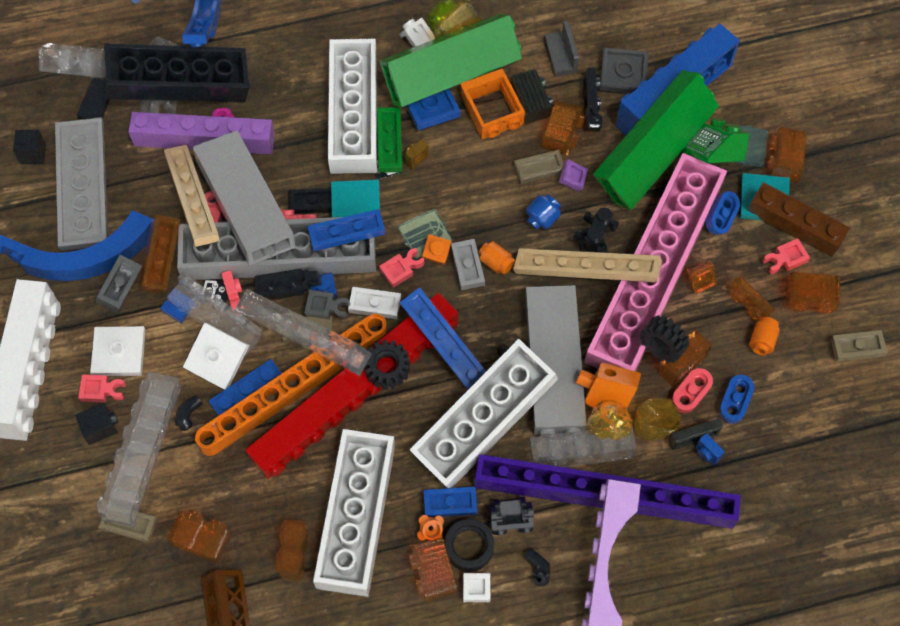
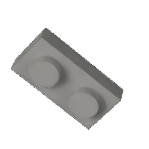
(467, 264)

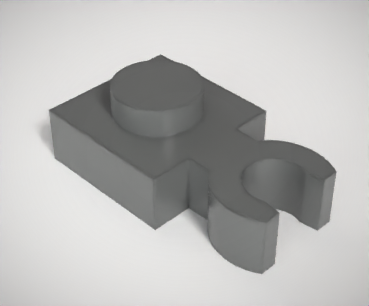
(322, 304)

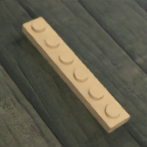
(191, 196)
(588, 265)

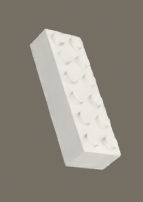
(352, 106)
(24, 354)
(484, 414)
(354, 513)

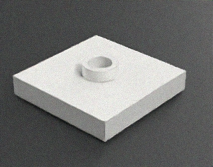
(118, 351)
(216, 356)

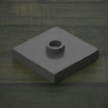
(623, 70)

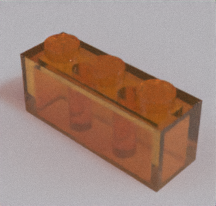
(159, 254)

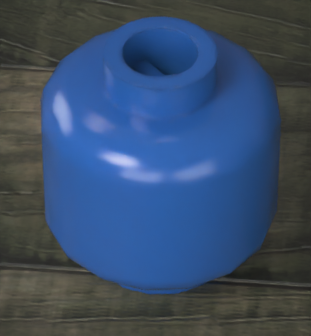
(543, 212)

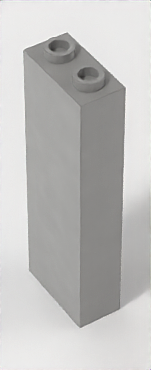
(244, 198)
(556, 341)

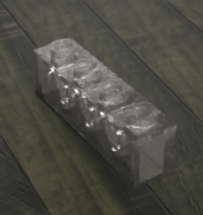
(71, 60)
(579, 449)

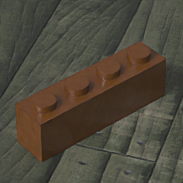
(798, 219)

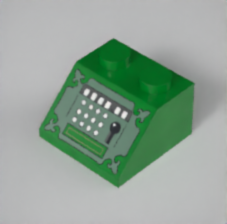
(718, 142)

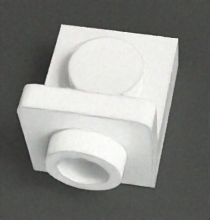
(417, 32)

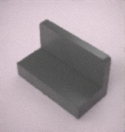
(562, 51)

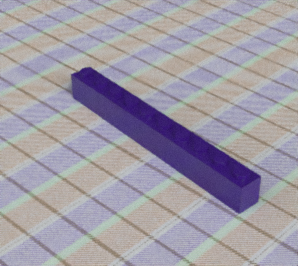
(584, 488)

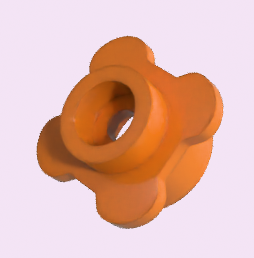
(436, 531)

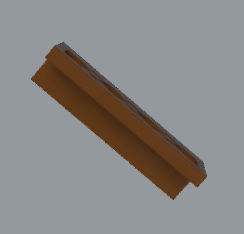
(217, 602)

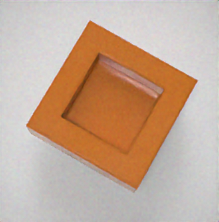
(436, 249)

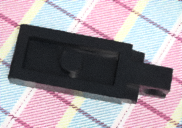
(591, 102)
(286, 283)

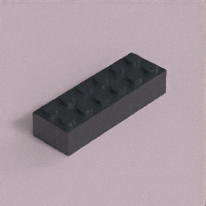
(174, 73)

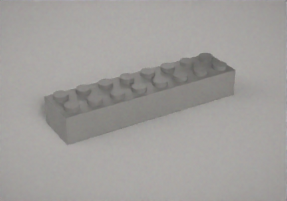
(226, 255)

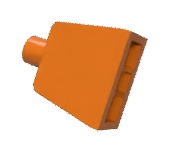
(609, 384)

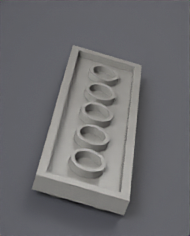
(81, 183)

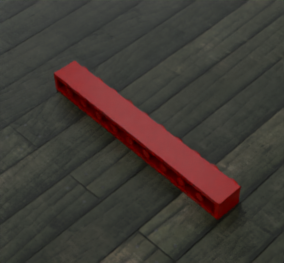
(336, 399)

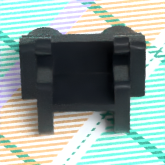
(603, 219)
(511, 515)

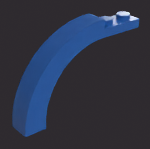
(202, 22)
(84, 263)

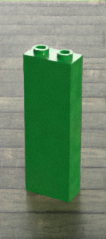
(451, 59)
(656, 139)

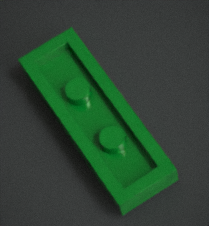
(389, 139)

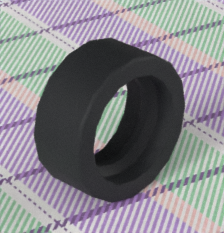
(472, 525)

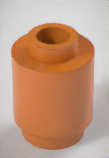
(496, 258)
(764, 336)

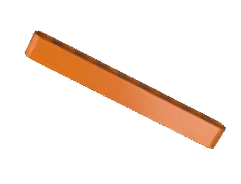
(280, 387)

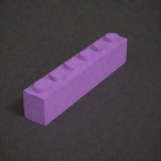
(176, 130)

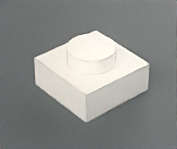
(476, 587)

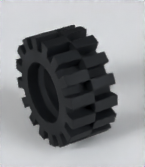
(664, 339)
(387, 379)

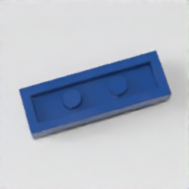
(346, 230)
(244, 387)

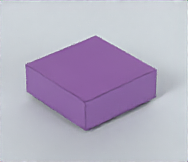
(573, 175)

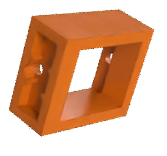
(483, 86)

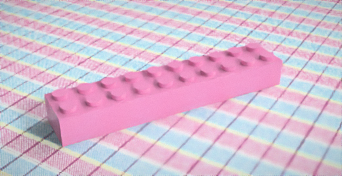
(669, 235)

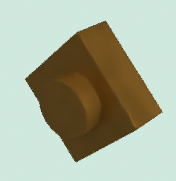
(416, 154)

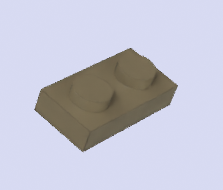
(859, 345)

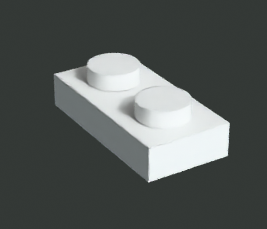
(372, 301)

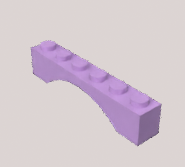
(619, 505)

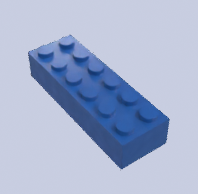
(707, 56)

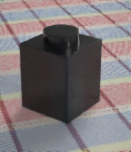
(29, 146)
(97, 423)

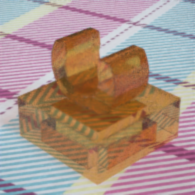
(702, 277)

